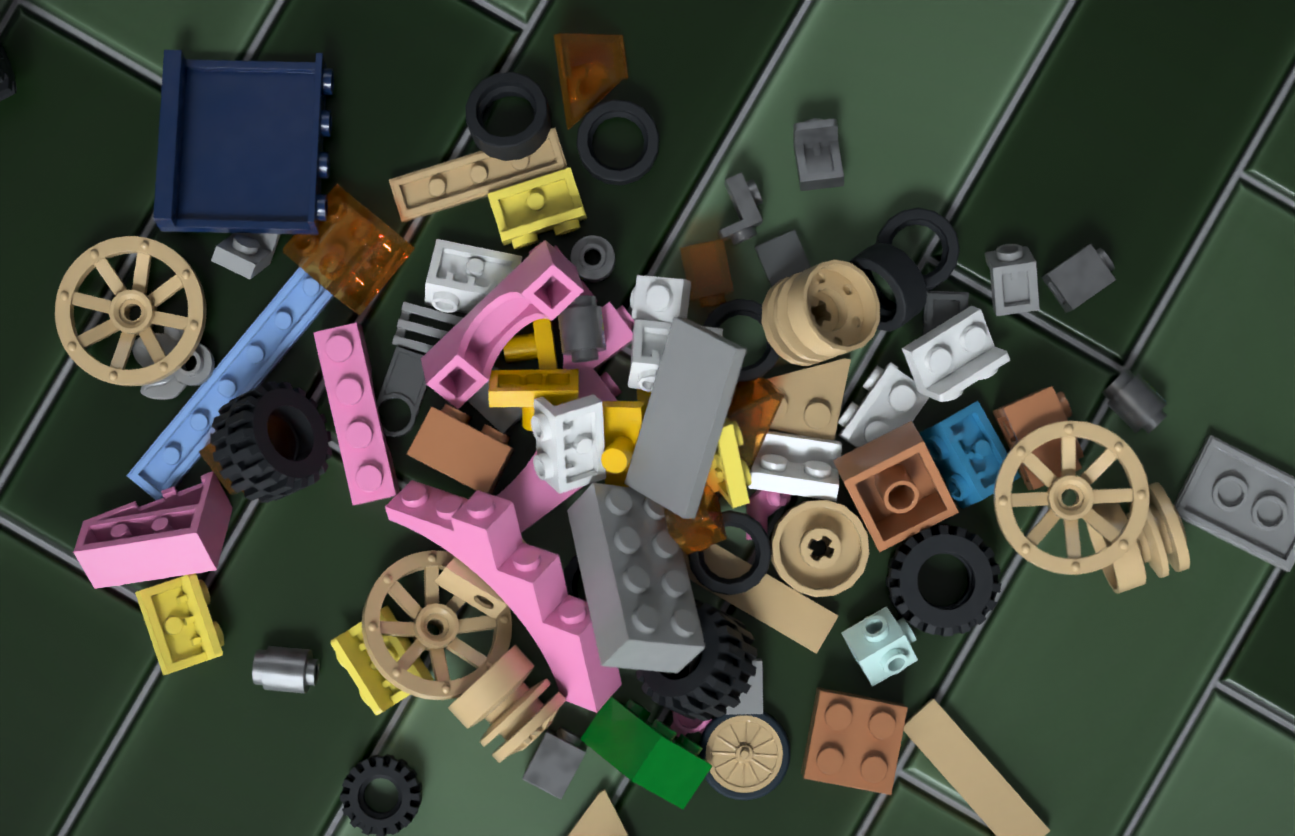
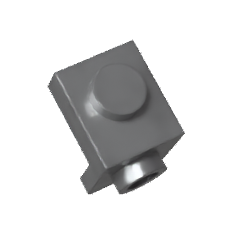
(818, 154)
(745, 199)

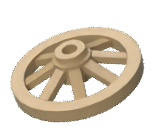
(120, 307)
(1085, 497)
(441, 616)

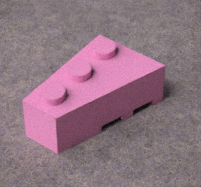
(156, 540)

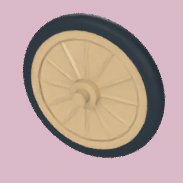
(746, 754)

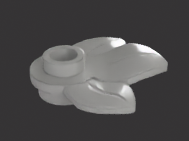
(174, 384)

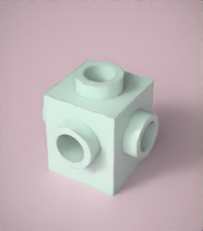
(881, 645)

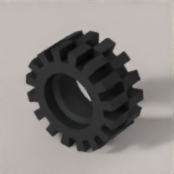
(354, 795)

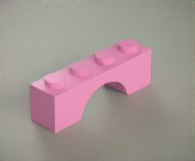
(532, 291)
(355, 413)

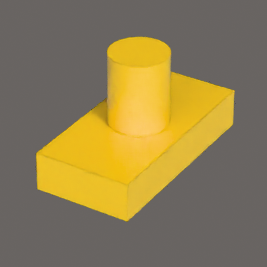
(535, 345)
(521, 387)
(621, 430)

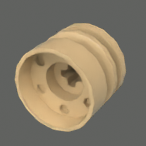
(821, 313)
(1159, 542)
(508, 704)

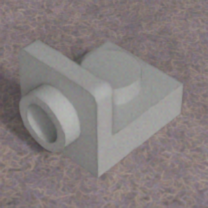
(246, 252)
(1013, 279)

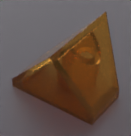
(588, 70)
(754, 410)

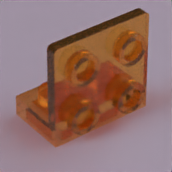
(351, 253)

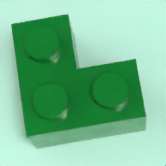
(647, 751)

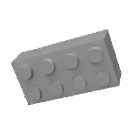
(634, 581)

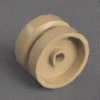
(845, 548)

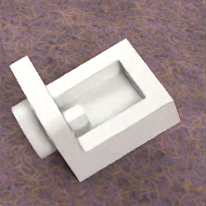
(660, 298)

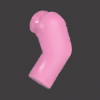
(764, 504)

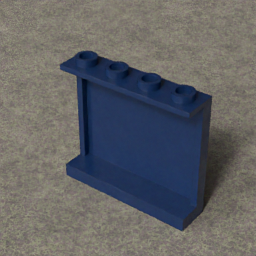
(242, 146)

